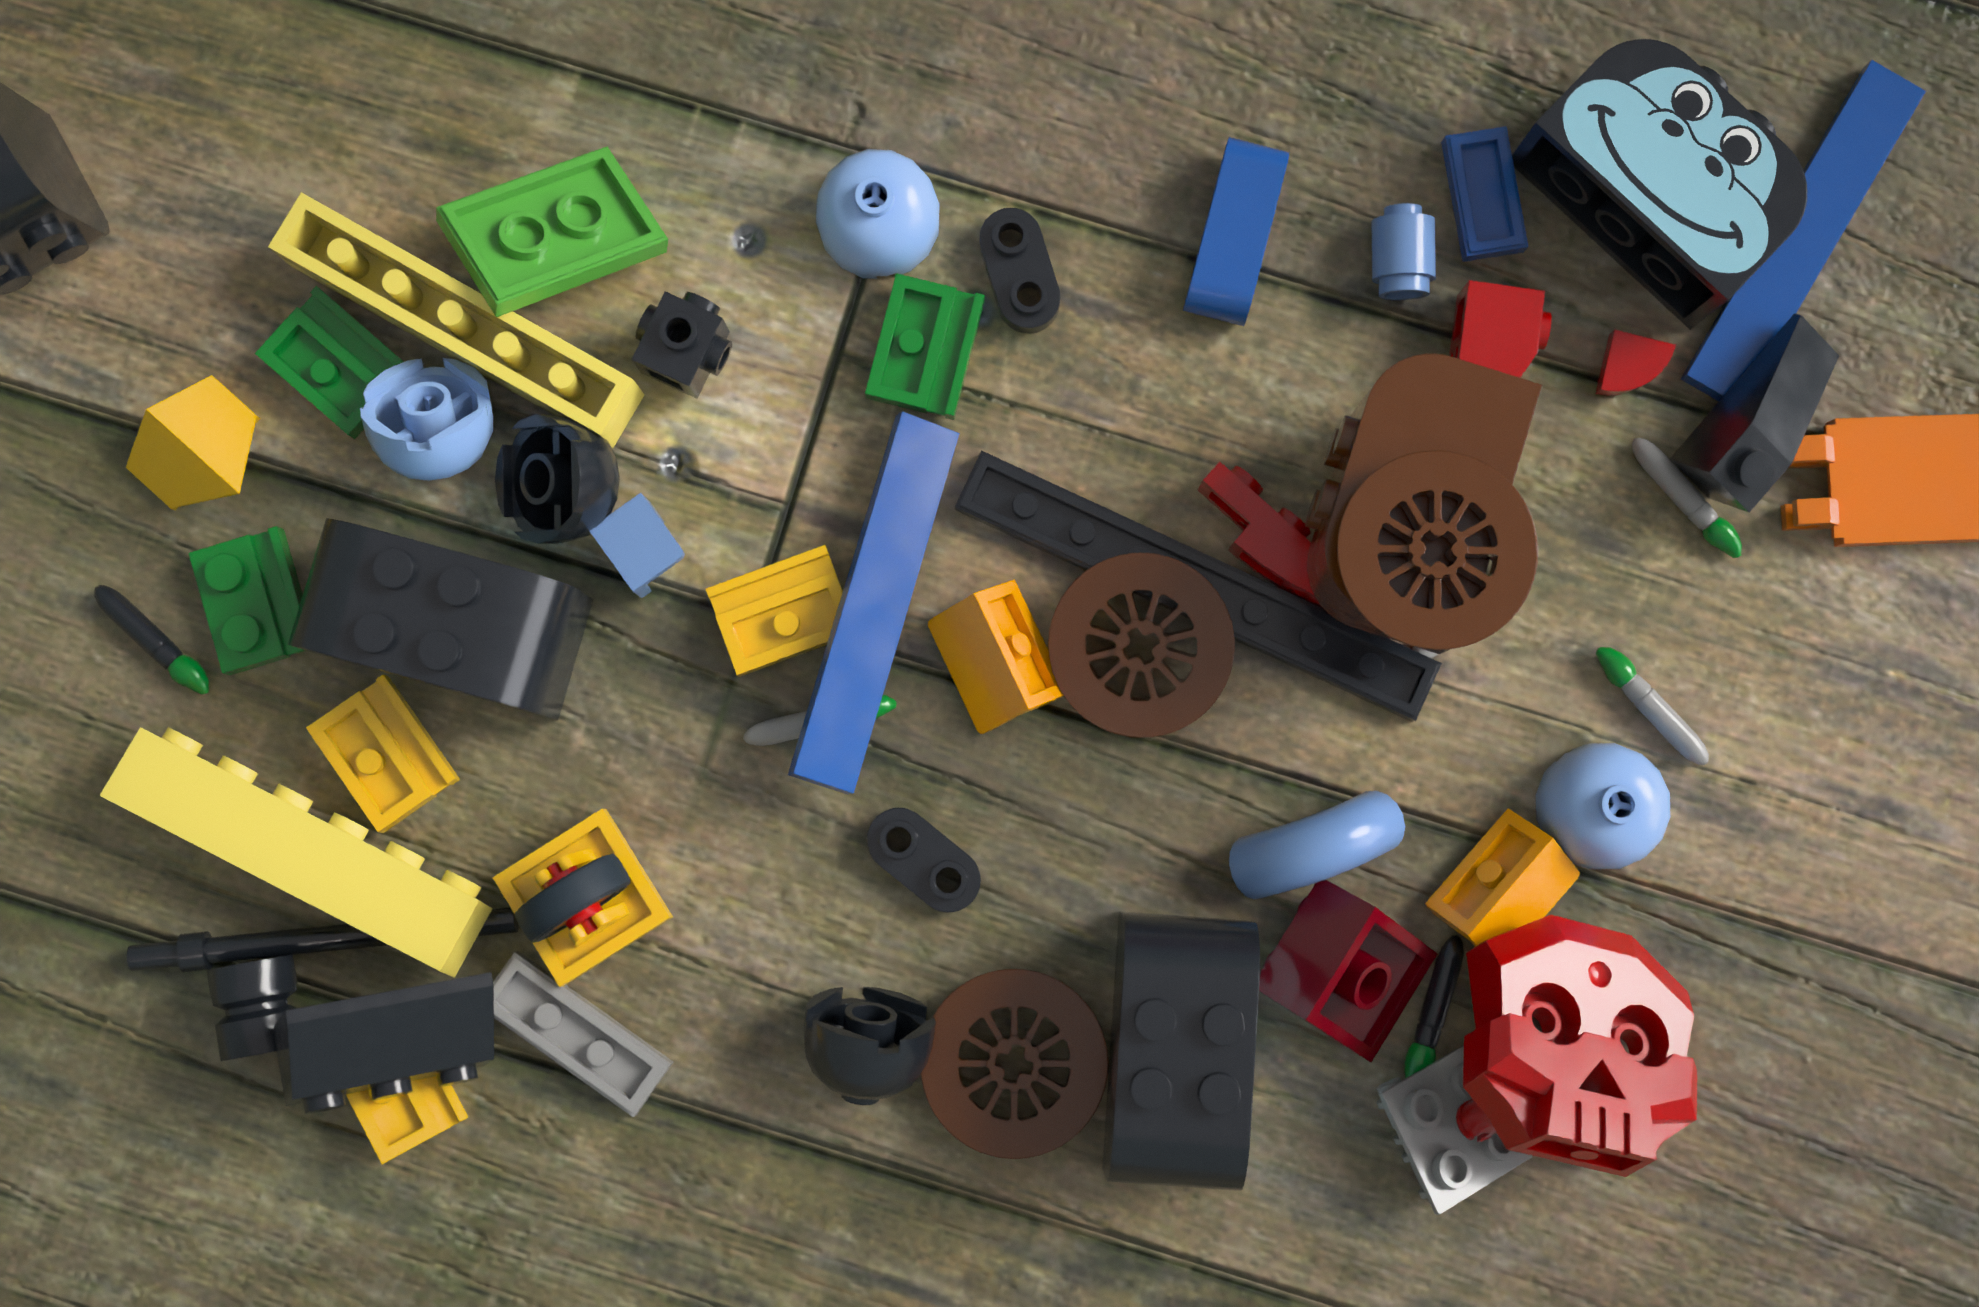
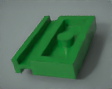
(924, 346)
(328, 359)
(249, 598)

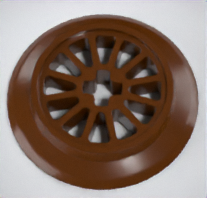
(1500, 513)
(1121, 711)
(1077, 1098)

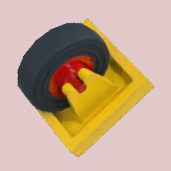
(582, 897)

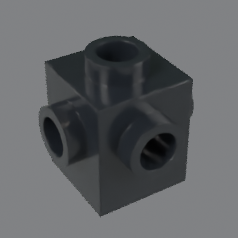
(684, 363)

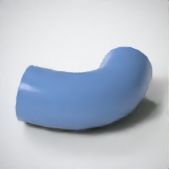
(1316, 846)

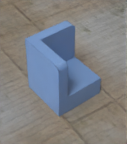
(638, 543)

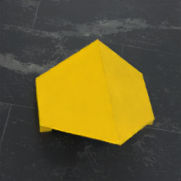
(194, 445)

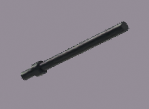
(200, 950)

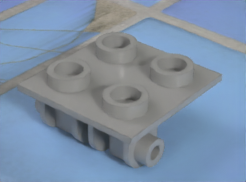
(1425, 1123)

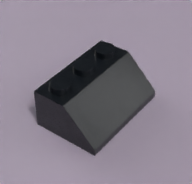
(385, 1042)

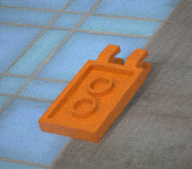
(1892, 481)

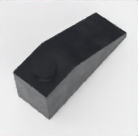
(1760, 419)

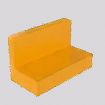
(995, 655)
(1504, 881)

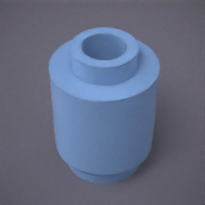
(1403, 252)

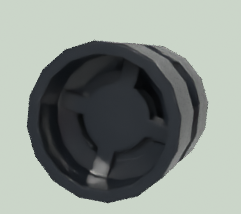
(253, 1002)

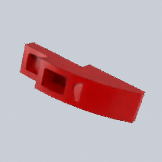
(1271, 541)

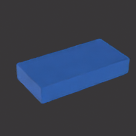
(1484, 194)

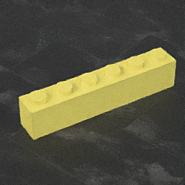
(455, 319)
(297, 851)

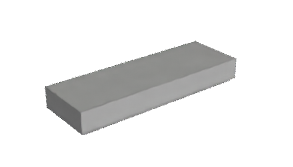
(577, 1034)

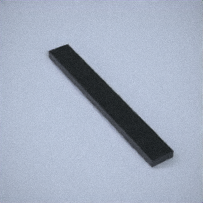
(1259, 611)

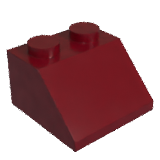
(1345, 968)

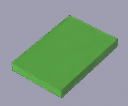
(551, 230)

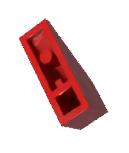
(1499, 326)

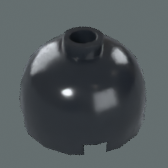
(556, 479)
(867, 1045)

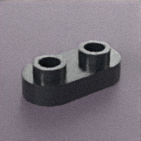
(1019, 268)
(923, 860)

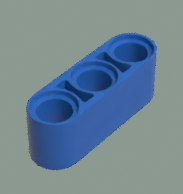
(1236, 231)

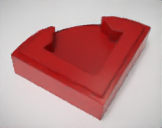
(1631, 362)

